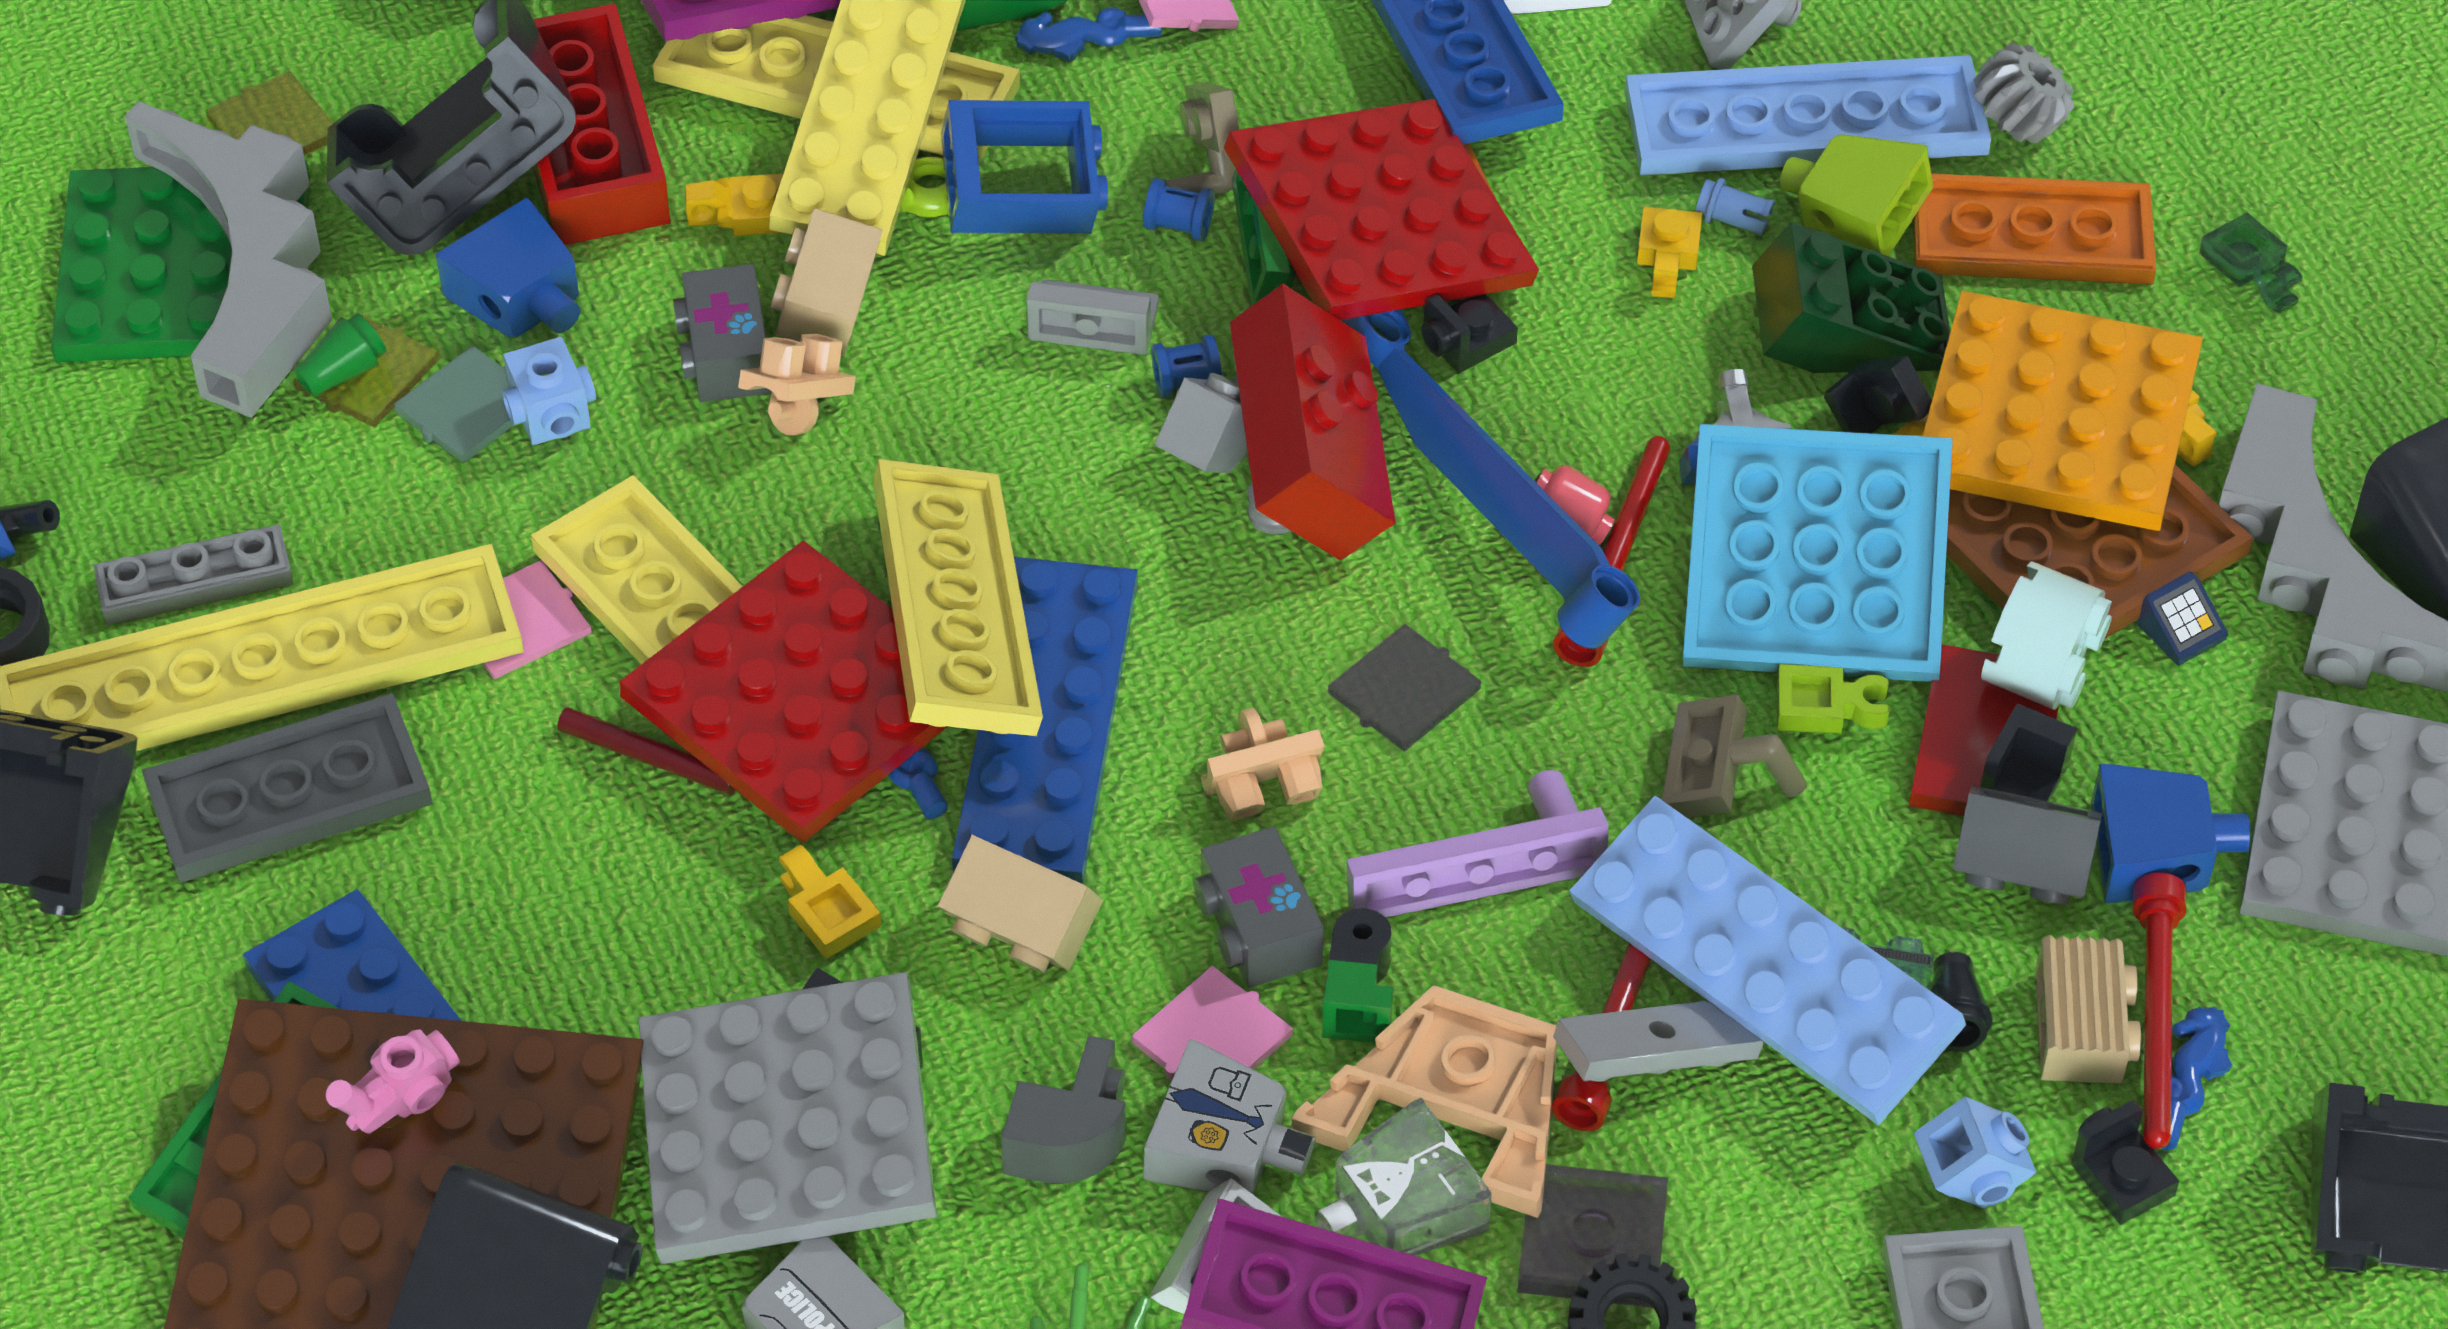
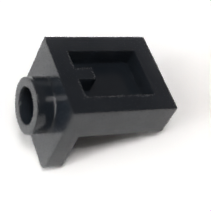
(1466, 330)
(1878, 395)
(2120, 1164)

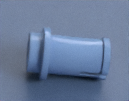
(1730, 206)

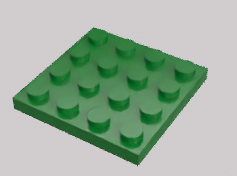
(137, 267)

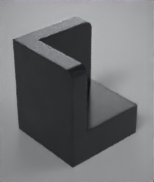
(2029, 755)

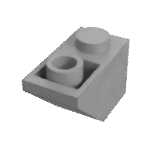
(1206, 424)

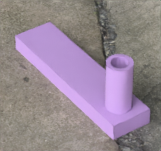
(1487, 861)

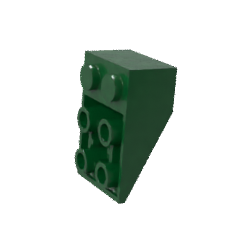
(1844, 304)

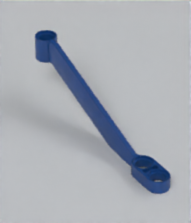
(1593, 591)

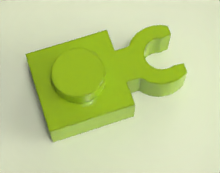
(1820, 700)

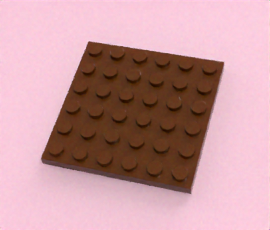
(321, 1220)

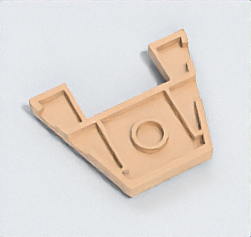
(1472, 1070)

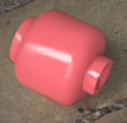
(1580, 498)

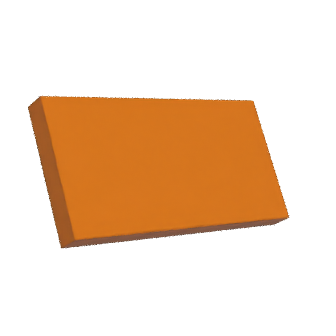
(2036, 229)

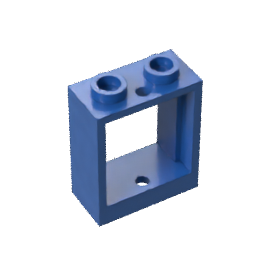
(1021, 124)

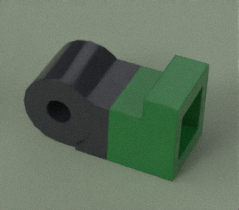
(1358, 960)

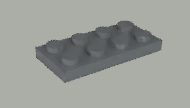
(286, 787)

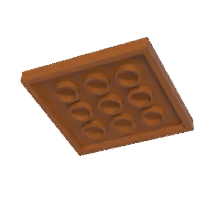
(1999, 538)

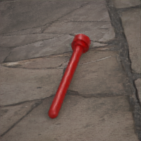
(1622, 537)
(2159, 907)
(1586, 1103)

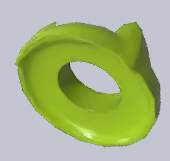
(926, 201)

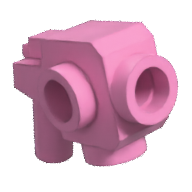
(405, 1079)

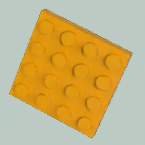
(2063, 408)

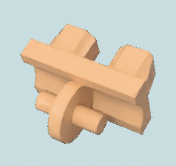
(798, 376)
(1237, 774)

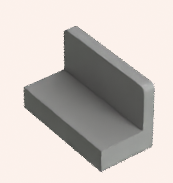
(1091, 316)

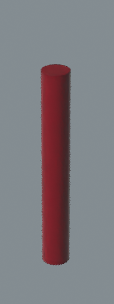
(639, 748)

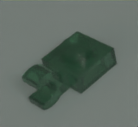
(2251, 252)

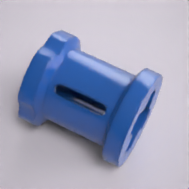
(1179, 209)
(1182, 362)

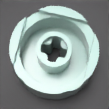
(2046, 636)

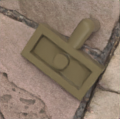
(1208, 118)
(1707, 754)

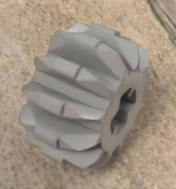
(2023, 93)

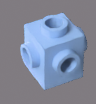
(547, 404)
(1976, 1153)

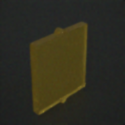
(275, 106)
(375, 392)

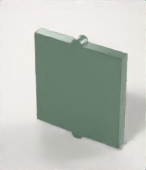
(460, 405)

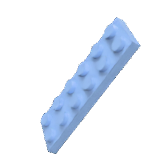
(1794, 111)
(1768, 959)

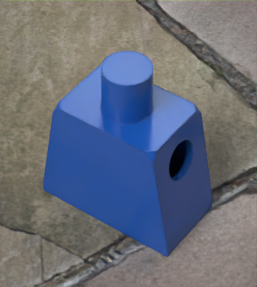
(512, 273)
(2159, 826)

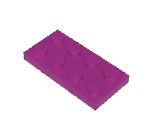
(1298, 1276)

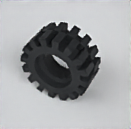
(1632, 1280)

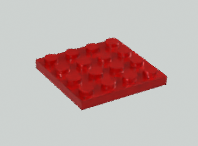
(1380, 209)
(787, 692)

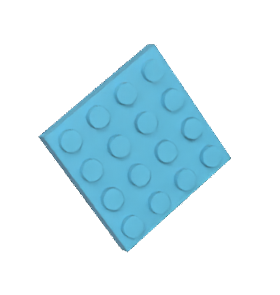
(1818, 551)

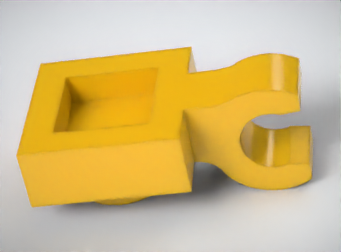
(1668, 243)
(827, 908)

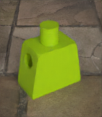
(1861, 189)

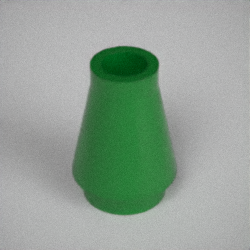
(342, 354)

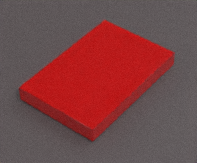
(1960, 730)

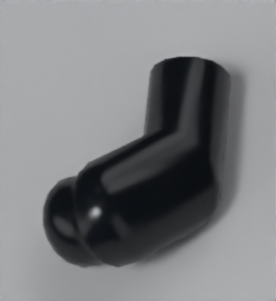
(29, 518)

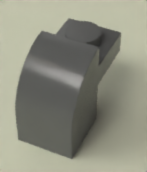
(1066, 1133)

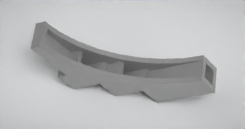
(271, 298)
(2313, 566)

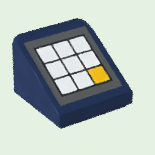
(2182, 619)

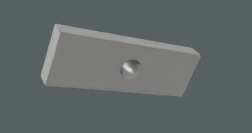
(192, 574)
(1654, 1040)

